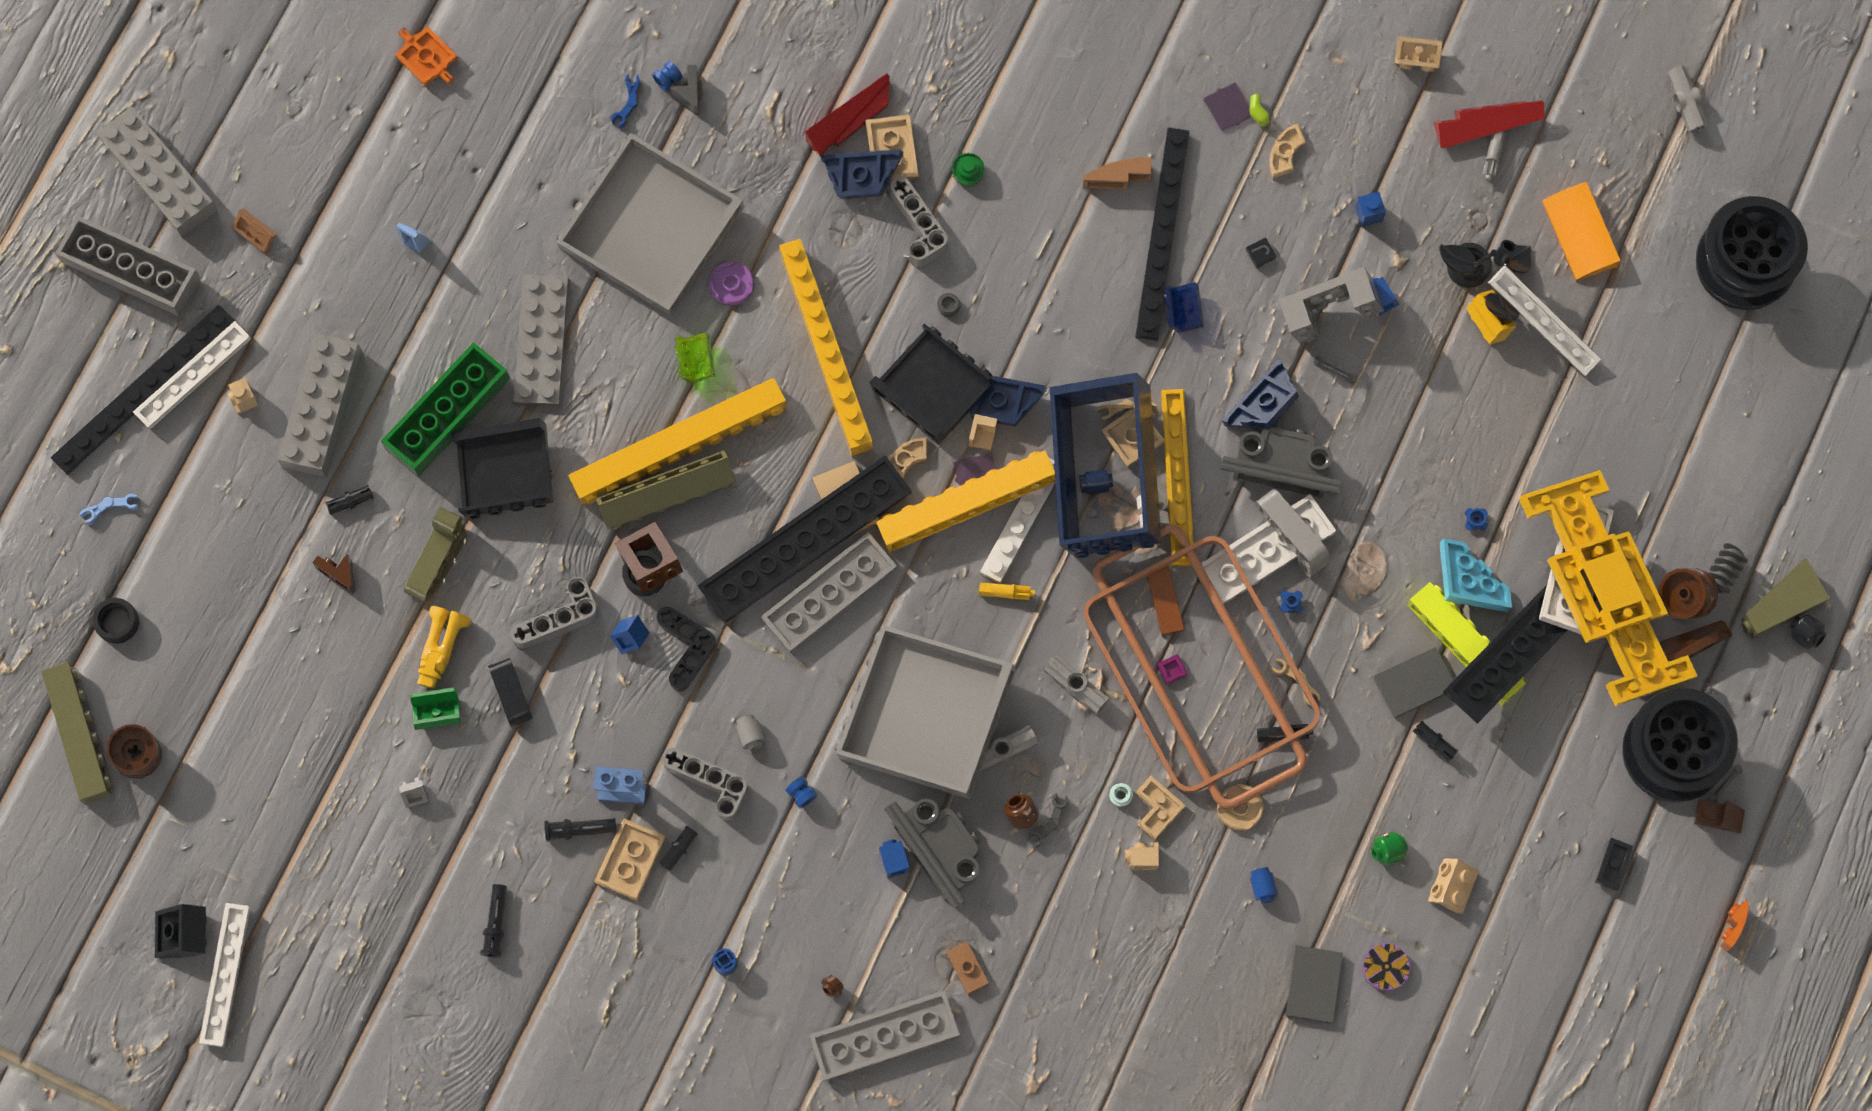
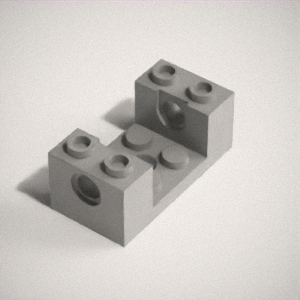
(1299, 306)

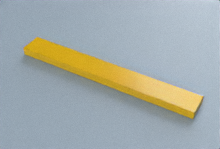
(1177, 468)

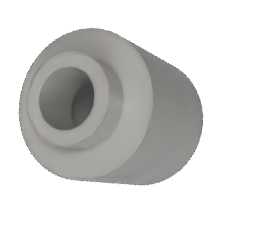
(750, 733)

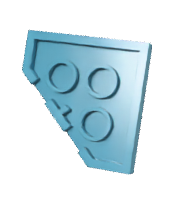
(1471, 580)

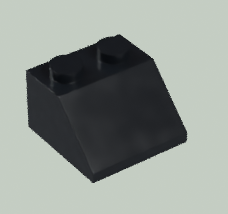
(180, 931)

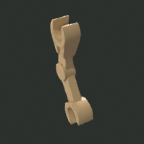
(1114, 409)
(1287, 671)

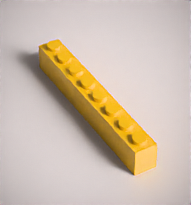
(966, 501)

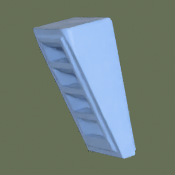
(413, 238)

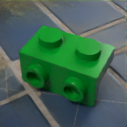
(435, 708)

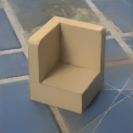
(982, 432)

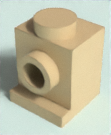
(242, 396)
(1143, 857)

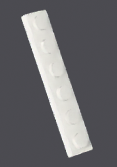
(1544, 320)
(192, 375)
(1015, 533)
(224, 975)

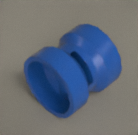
(667, 76)
(801, 792)
(726, 965)

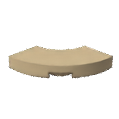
(1284, 150)
(909, 455)

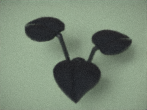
(1508, 254)

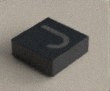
(1260, 252)

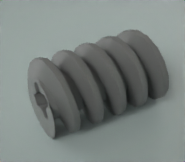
(1725, 567)

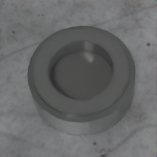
(948, 304)

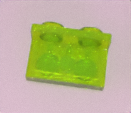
(695, 357)

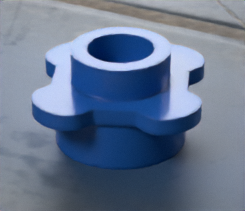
(1481, 514)
(1287, 606)

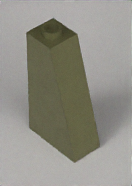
(1790, 598)

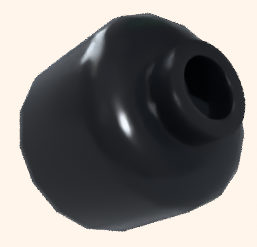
(1808, 631)

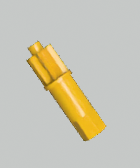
(1006, 591)

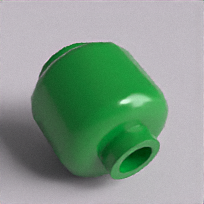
(1389, 848)

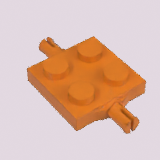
(426, 56)

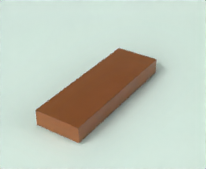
(1165, 602)

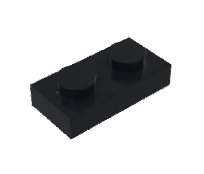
(1614, 864)

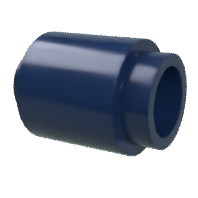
(1095, 482)

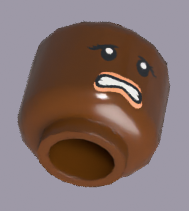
(1021, 811)

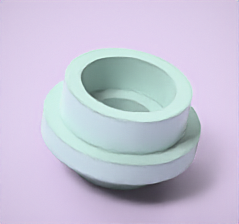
(1121, 787)

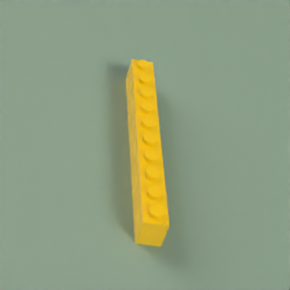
(826, 347)
(678, 441)

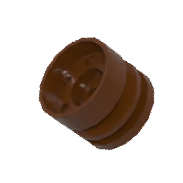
(128, 740)

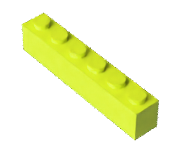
(1452, 628)

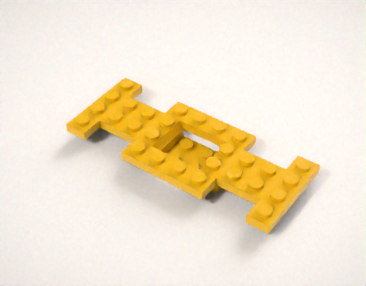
(1618, 581)

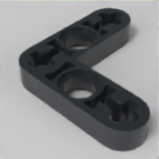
(692, 640)

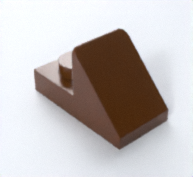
(341, 575)
(1719, 816)

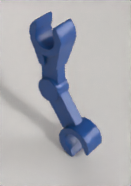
(631, 102)

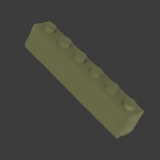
(666, 490)
(76, 733)

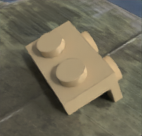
(1418, 53)
(1453, 885)

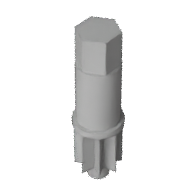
(1493, 156)

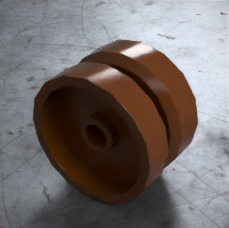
(1688, 593)

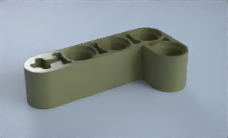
(436, 554)

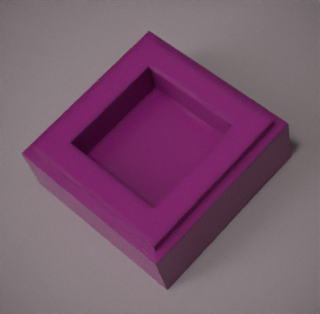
(1172, 669)

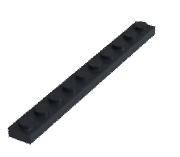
(1162, 234)
(122, 407)

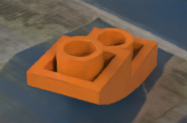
(1737, 920)

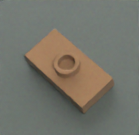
(254, 230)
(967, 968)

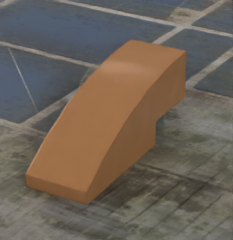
(1118, 173)

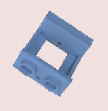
(624, 788)

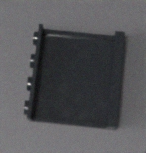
(933, 384)
(504, 468)

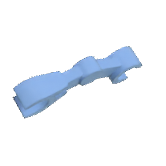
(108, 503)

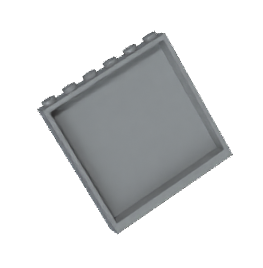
(650, 224)
(925, 711)

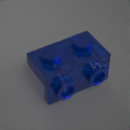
(1184, 307)

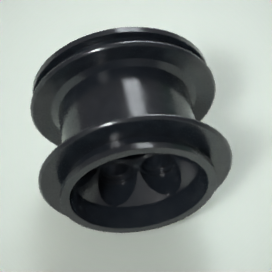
(1736, 278)
(1711, 725)

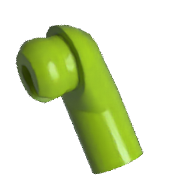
(1257, 112)

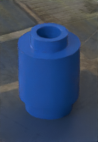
(1263, 885)

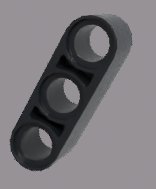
(510, 692)

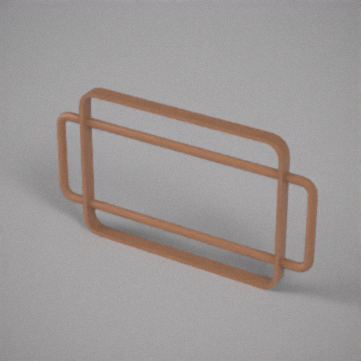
(1209, 780)

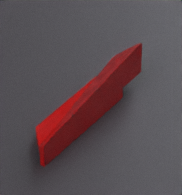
(849, 117)
(1486, 120)

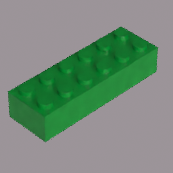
(445, 409)

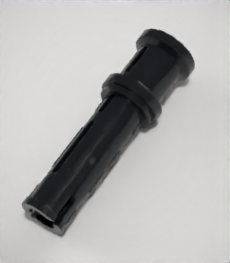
(609, 826)
(496, 933)

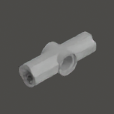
(1687, 99)
(1064, 674)
(1016, 742)

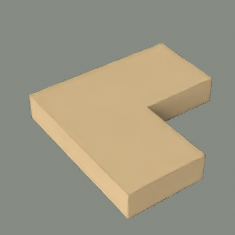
(1164, 807)

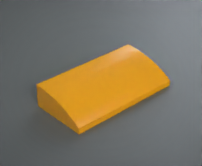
(1581, 231)

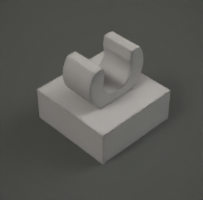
(413, 793)

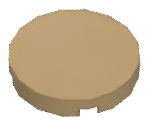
(1243, 816)

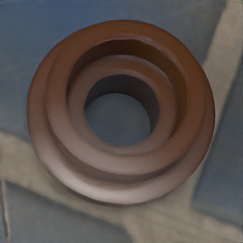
(832, 986)

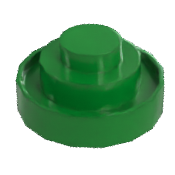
(968, 169)

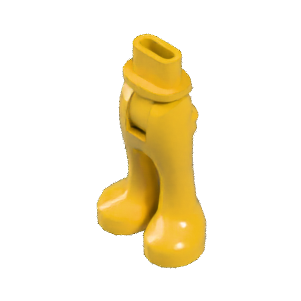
(436, 657)

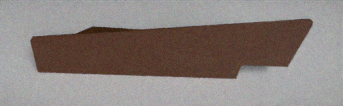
(1695, 641)

